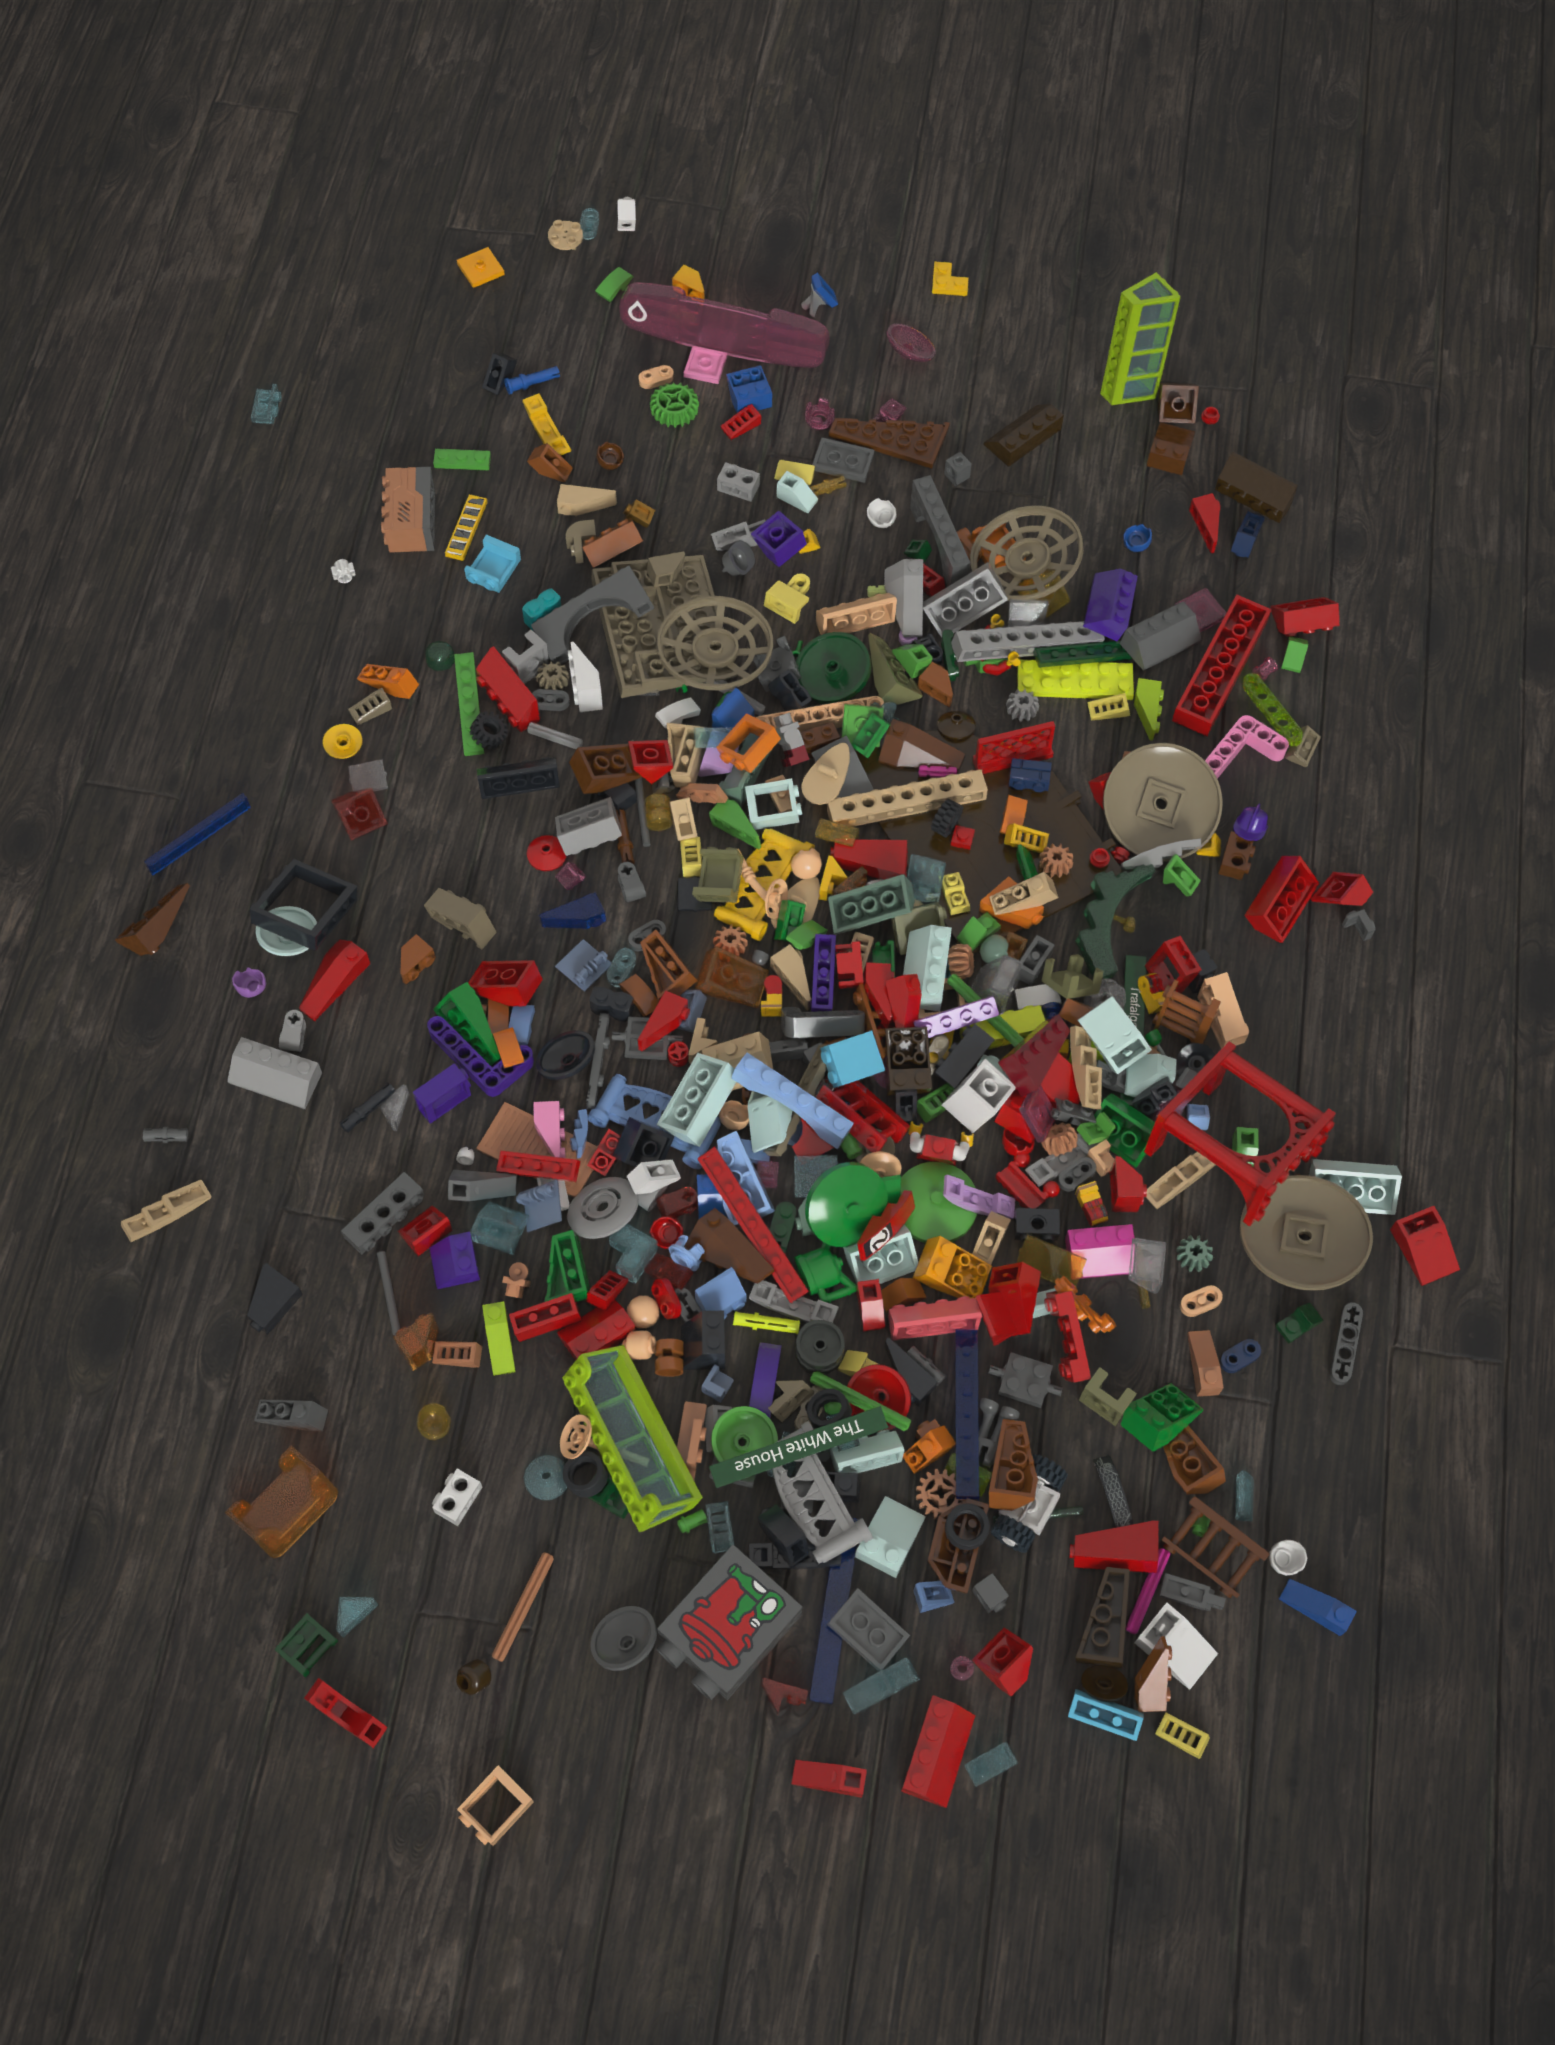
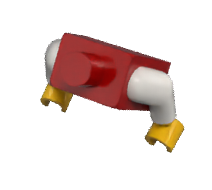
(938, 1148)

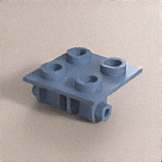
(584, 965)
(541, 1205)

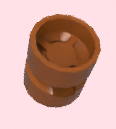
(669, 1361)

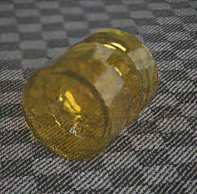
(658, 812)

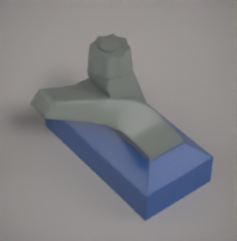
(820, 294)

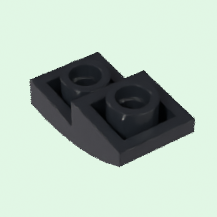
(1155, 1095)

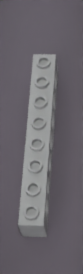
(1000, 641)

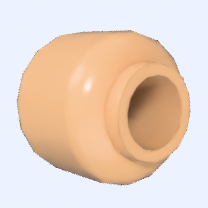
(640, 1345)

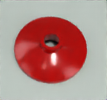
(549, 859)

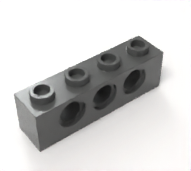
(402, 1187)

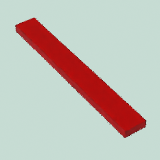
(753, 1224)

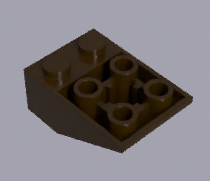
(907, 1060)

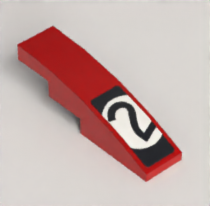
(884, 1228)

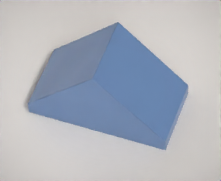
(932, 1595)

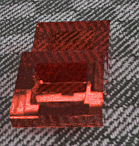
(664, 1267)

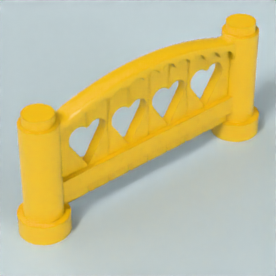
(751, 918)

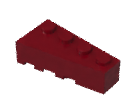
(1034, 1055)

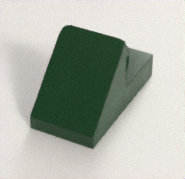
(1299, 1322)

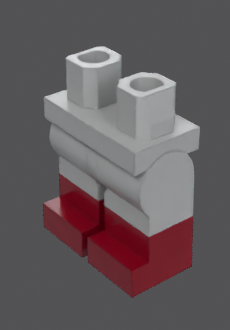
(790, 740)

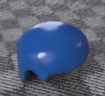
(1137, 538)

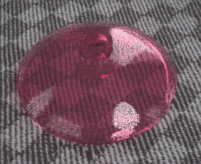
(910, 343)

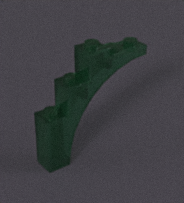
(1095, 941)

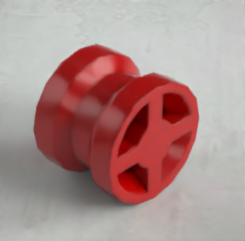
(678, 1048)

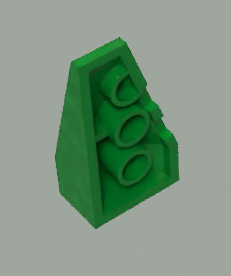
(465, 1014)

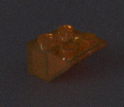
(418, 1340)

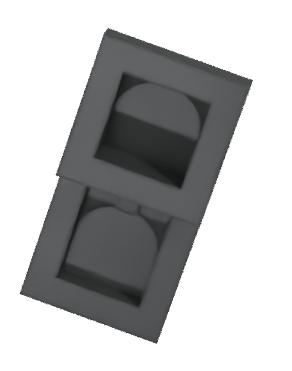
(1110, 1079)

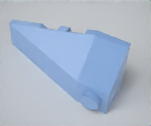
(740, 1164)

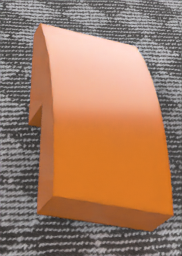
(1013, 812)
(508, 1047)

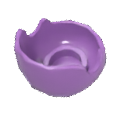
(249, 983)

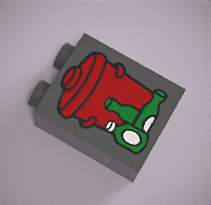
(727, 1624)

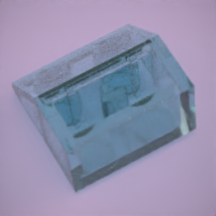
(499, 1227)

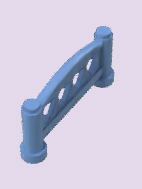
(612, 1108)

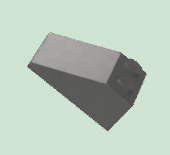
(856, 778)

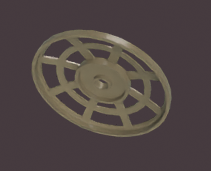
(1032, 547)
(712, 637)

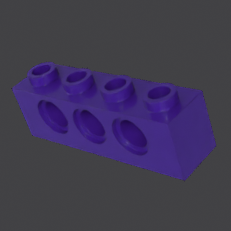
(823, 972)

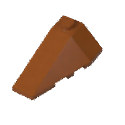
(1013, 1472)

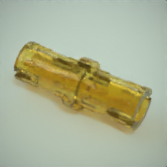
(828, 486)

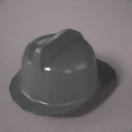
(738, 559)

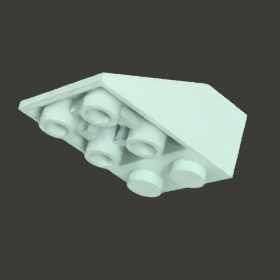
(1114, 1035)
(767, 1121)

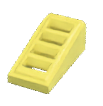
(1115, 713)
(691, 868)
(1204, 1737)

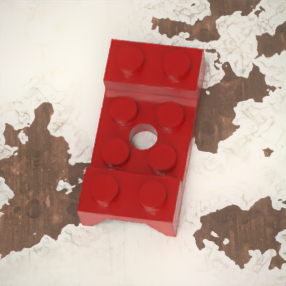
(1075, 1365)

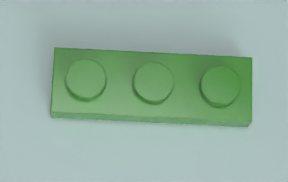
(462, 459)

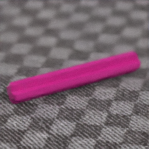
(1147, 1593)

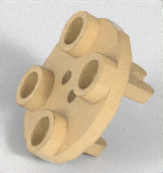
(565, 235)

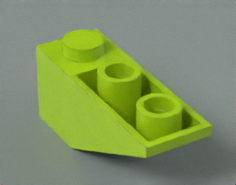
(1146, 703)

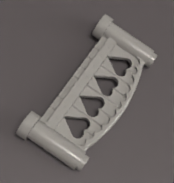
(844, 1532)

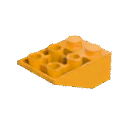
(951, 1269)

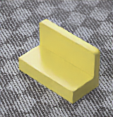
(785, 601)

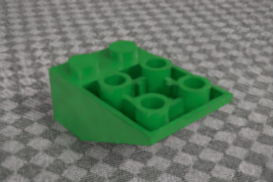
(1160, 1416)

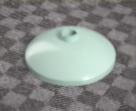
(279, 945)

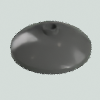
(623, 1638)

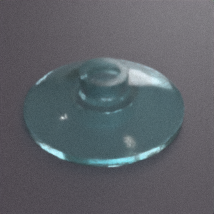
(545, 1488)

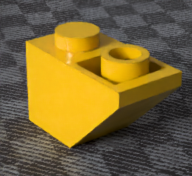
(689, 281)

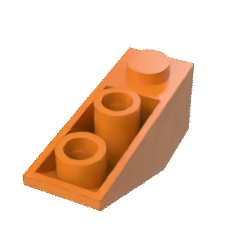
(393, 680)

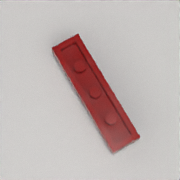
(538, 1166)

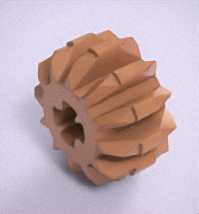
(1056, 860)
(737, 937)
(961, 960)
(1060, 1139)

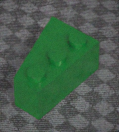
(567, 1268)

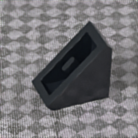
(906, 1105)

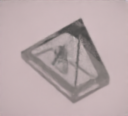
(394, 1106)

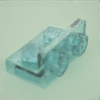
(266, 405)

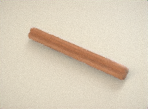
(522, 1607)

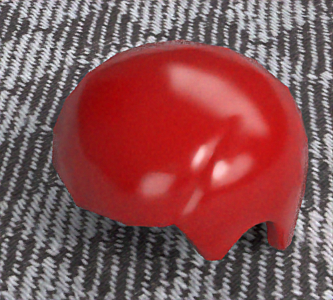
(1015, 1145)
(666, 1231)

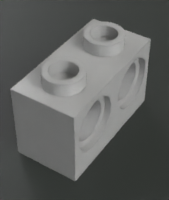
(738, 481)

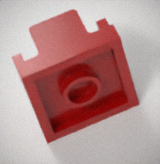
(849, 965)

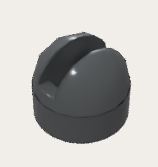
(759, 958)

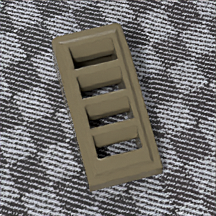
(379, 709)

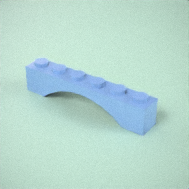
(762, 1079)

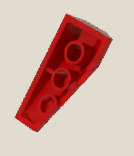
(335, 974)

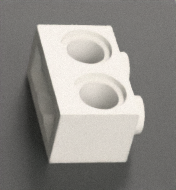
(462, 1499)

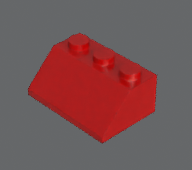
(1306, 616)
(597, 1330)

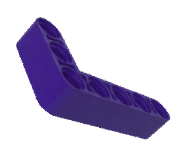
(475, 1061)

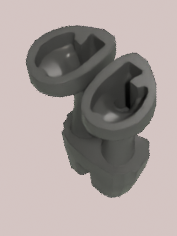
(989, 1411)

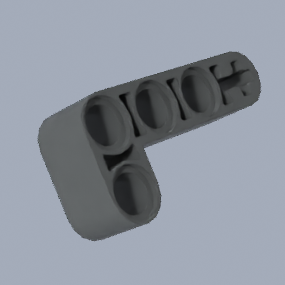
(822, 1023)

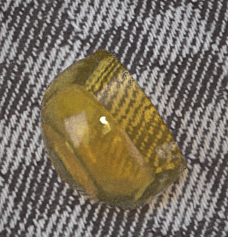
(433, 1421)

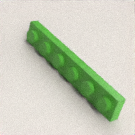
(467, 700)

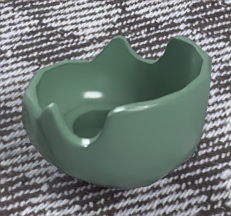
(993, 948)

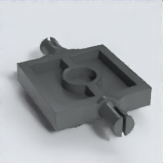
(630, 1037)
(1025, 1380)

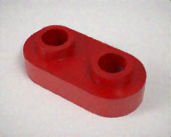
(666, 1298)

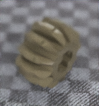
(552, 676)

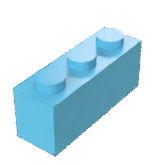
(1106, 1715)

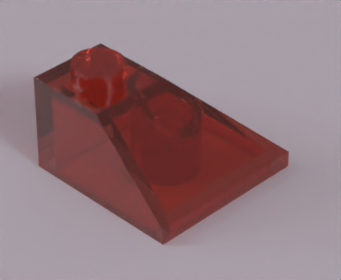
(359, 812)

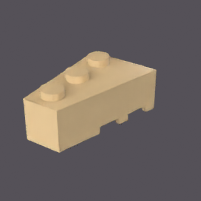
(684, 755)

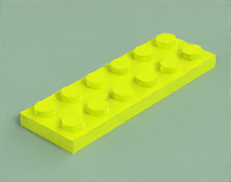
(1076, 681)

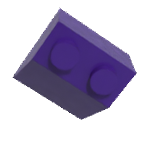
(779, 538)
(454, 1261)

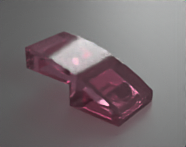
(890, 411)

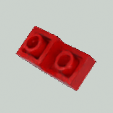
(602, 1158)

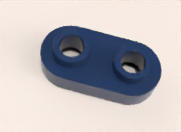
(1241, 1355)

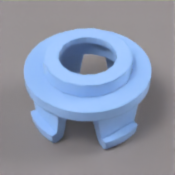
(685, 1257)

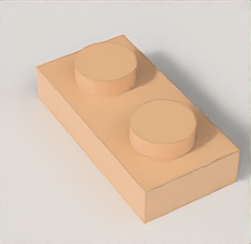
(782, 798)

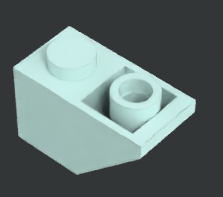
(796, 492)

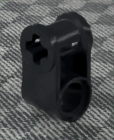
(932, 647)

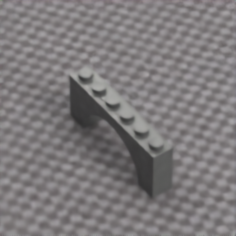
(928, 506)
(618, 590)

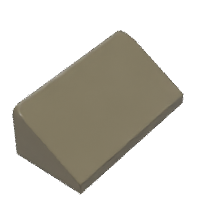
(1303, 752)

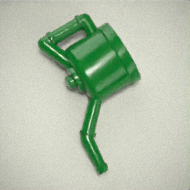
(821, 1271)

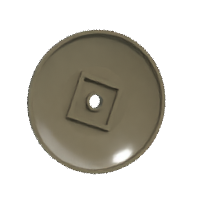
(1167, 774)
(1326, 1213)

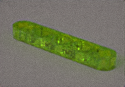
(1272, 701)

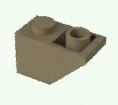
(665, 568)

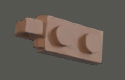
(703, 793)

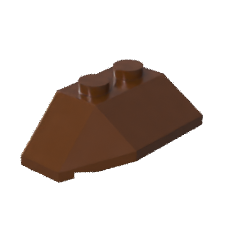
(950, 1563)

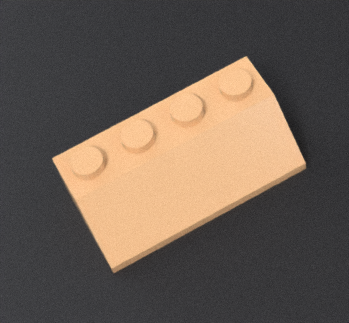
(857, 614)

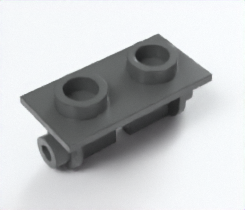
(1067, 1109)

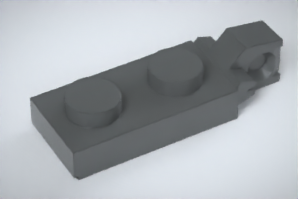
(1190, 1593)

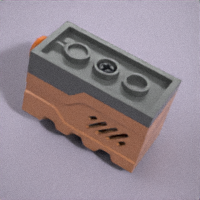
(408, 509)

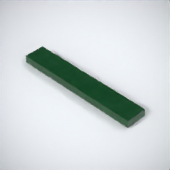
(1080, 654)

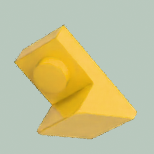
(832, 876)

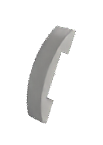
(1051, 1167)
(803, 1309)

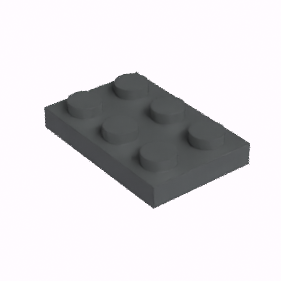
(843, 459)
(868, 1630)

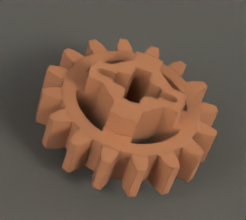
(930, 1495)

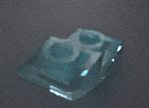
(991, 1764)

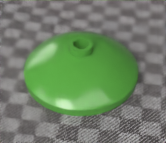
(744, 1424)

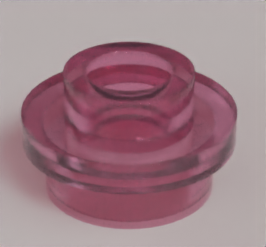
(962, 1661)

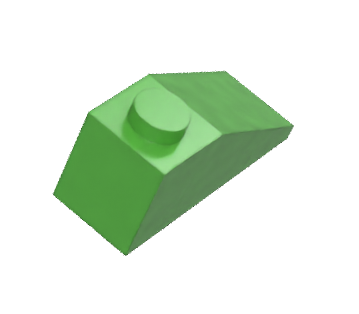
(732, 820)

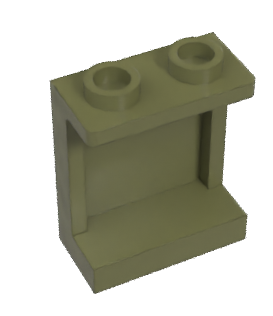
(719, 875)
(919, 917)

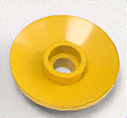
(341, 735)

